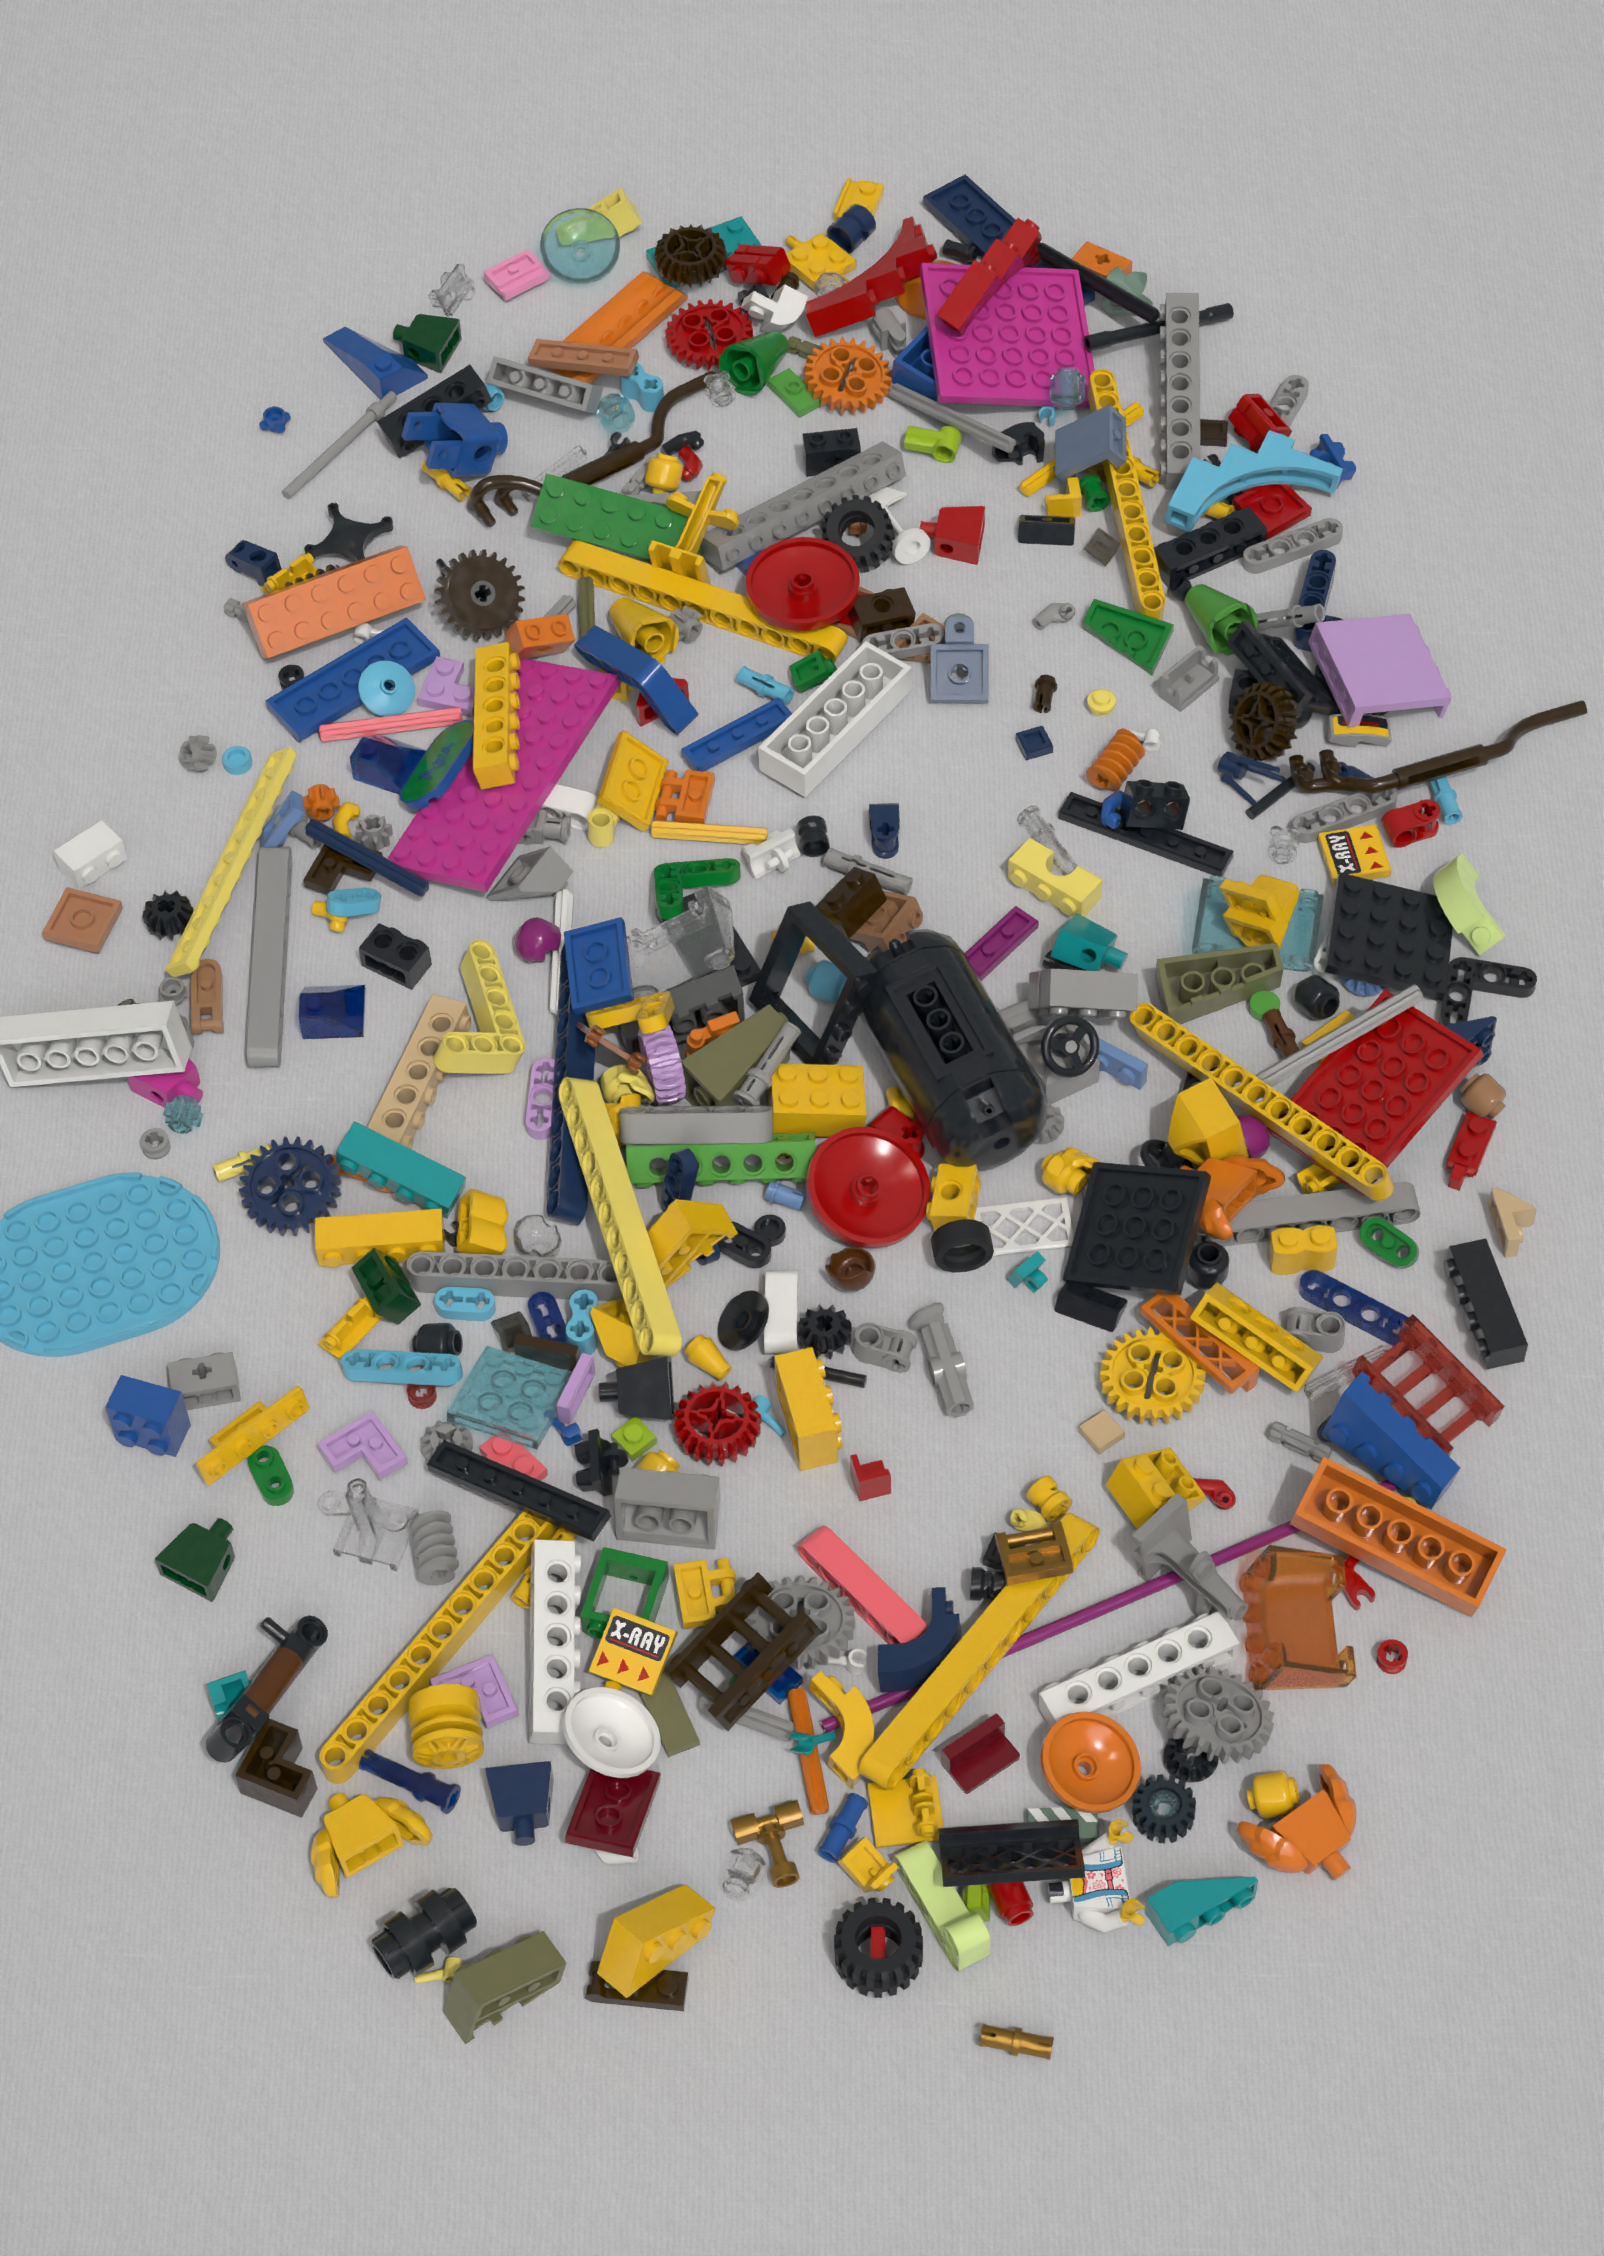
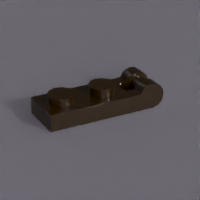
(663, 1991)

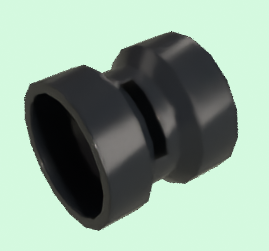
(813, 836)
(986, 1583)

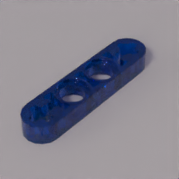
(1353, 1311)

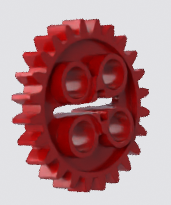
(691, 340)

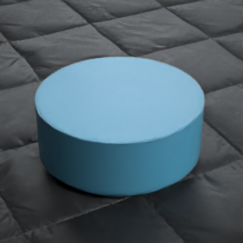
(237, 760)

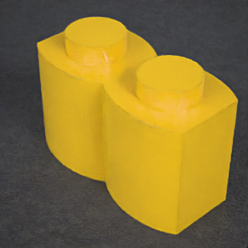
(481, 1223)
(1300, 1250)

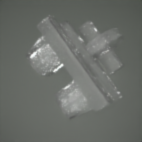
(454, 290)

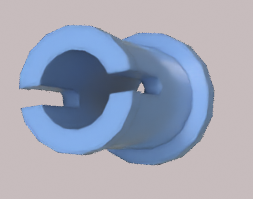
(785, 1195)

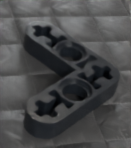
(1475, 980)

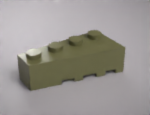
(1214, 980)

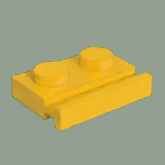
(862, 193)

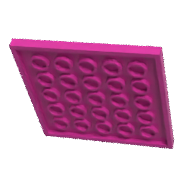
(1014, 340)

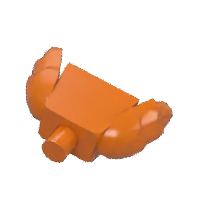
(1232, 1186)
(1310, 1833)

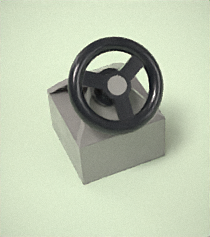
(1063, 1057)

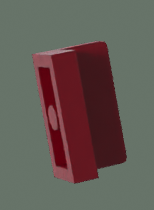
(979, 1754)

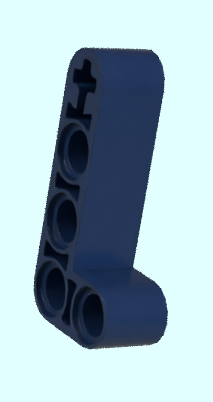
(1315, 591)

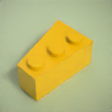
(685, 1234)
(653, 1938)

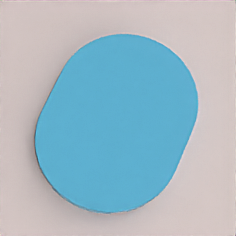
(102, 1263)

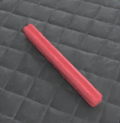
(390, 724)

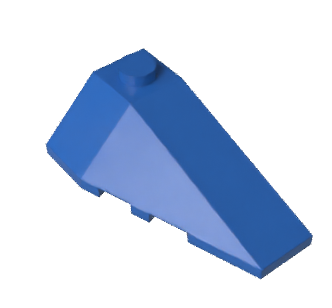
(374, 363)

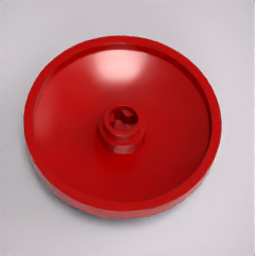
(802, 583)
(867, 1187)

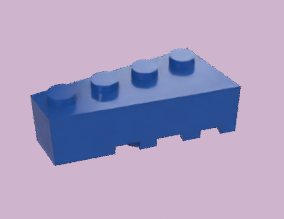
(915, 368)
(1389, 1443)

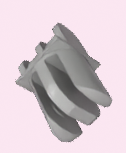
(889, 331)

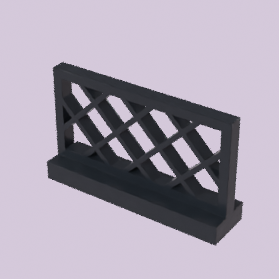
(1275, 662)
(1020, 1843)

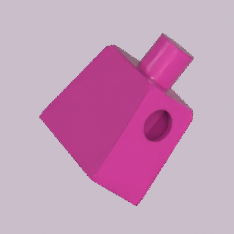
(167, 1086)

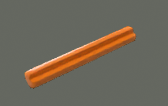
(809, 1763)

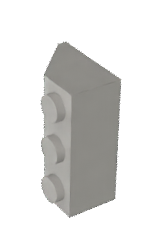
(667, 1508)

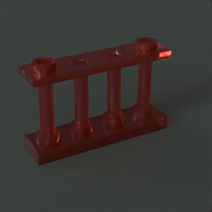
(1438, 1361)

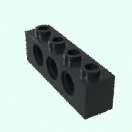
(461, 387)
(1209, 546)

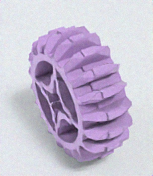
(663, 1065)

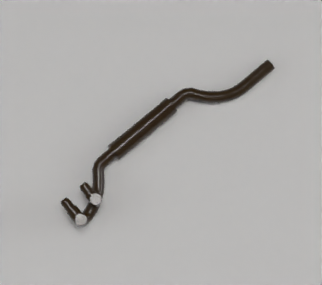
(590, 472)

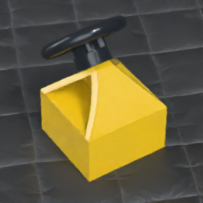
(1198, 1130)

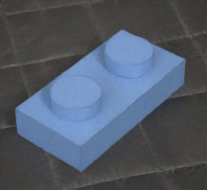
(279, 825)
(1122, 1065)

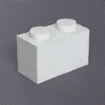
(90, 854)

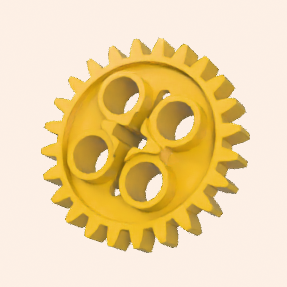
(1122, 1369)

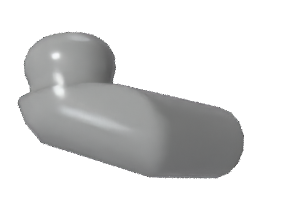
(1054, 613)

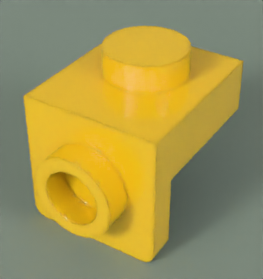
(867, 1866)

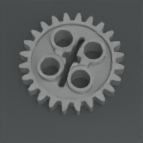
(823, 1606)
(1218, 1715)

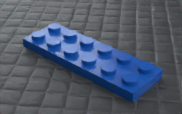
(334, 687)

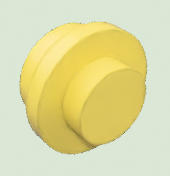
(1101, 702)

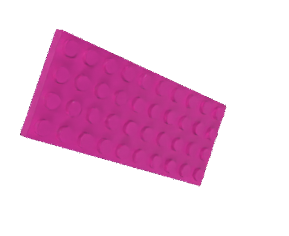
(473, 831)

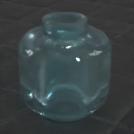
(1067, 388)
(616, 413)

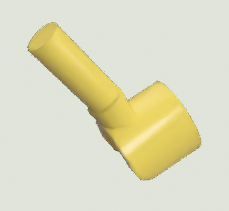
(447, 1974)

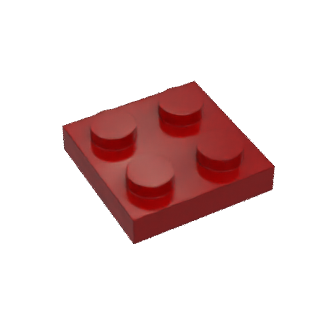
(1275, 506)

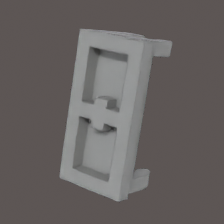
(1188, 679)

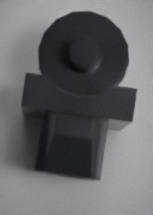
(604, 1462)

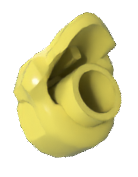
(620, 1081)

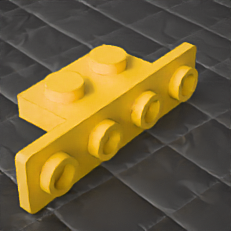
(249, 1433)

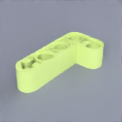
(958, 1932)

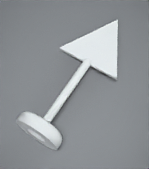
(910, 543)

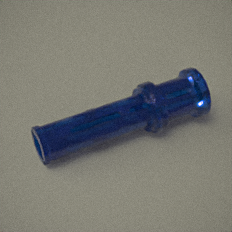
(423, 1786)

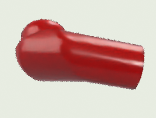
(1218, 1492)

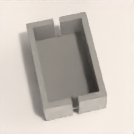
(1083, 993)

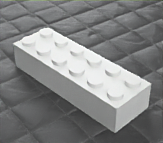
(835, 719)
(93, 1044)

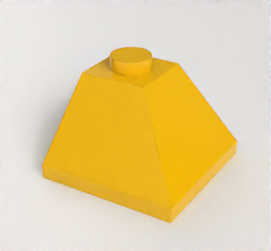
(617, 1333)

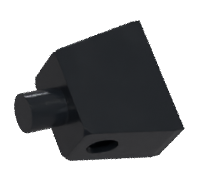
(642, 1389)

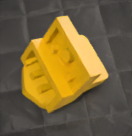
(1259, 910)

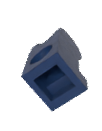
(253, 561)

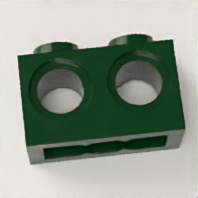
(386, 1286)

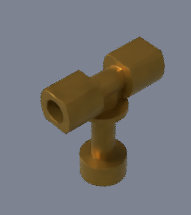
(770, 1832)

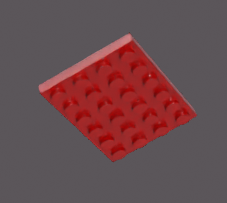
(1386, 1083)

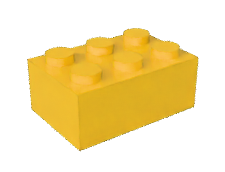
(817, 1098)
(808, 1408)

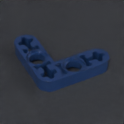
(679, 1184)

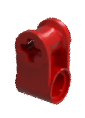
(1408, 823)
(895, 1122)

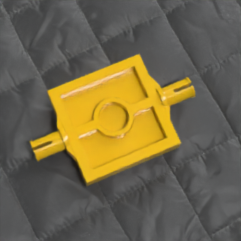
(816, 257)

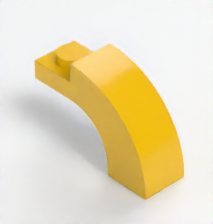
(855, 1723)

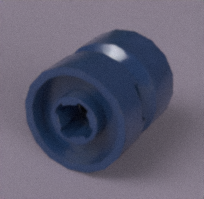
(852, 228)

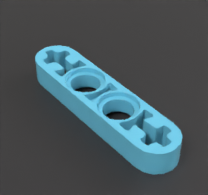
(437, 1370)

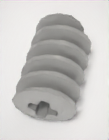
(434, 1547)

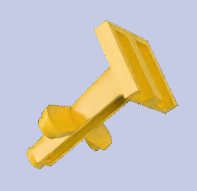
(683, 557)

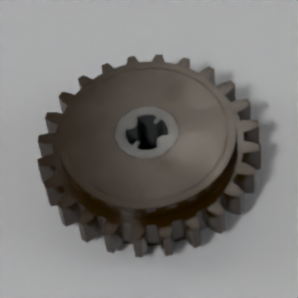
(469, 612)

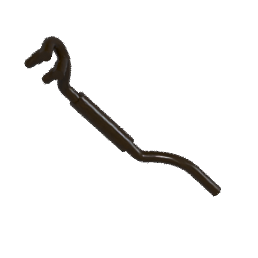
(1427, 769)

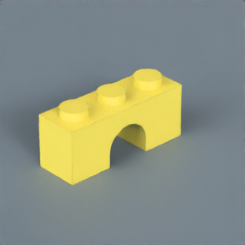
(1070, 893)

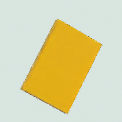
(632, 781)

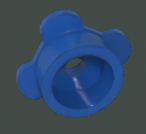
(275, 419)

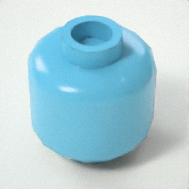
(825, 981)

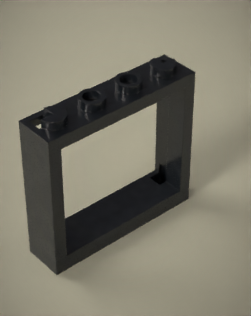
(808, 921)

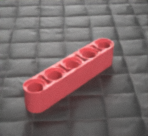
(866, 1590)

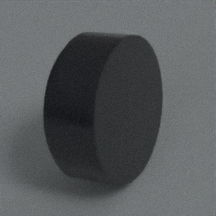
(772, 1228)

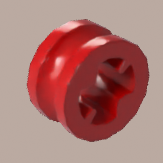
(1392, 1646)

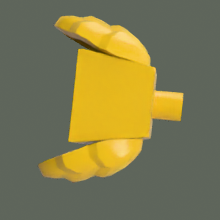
(361, 1834)

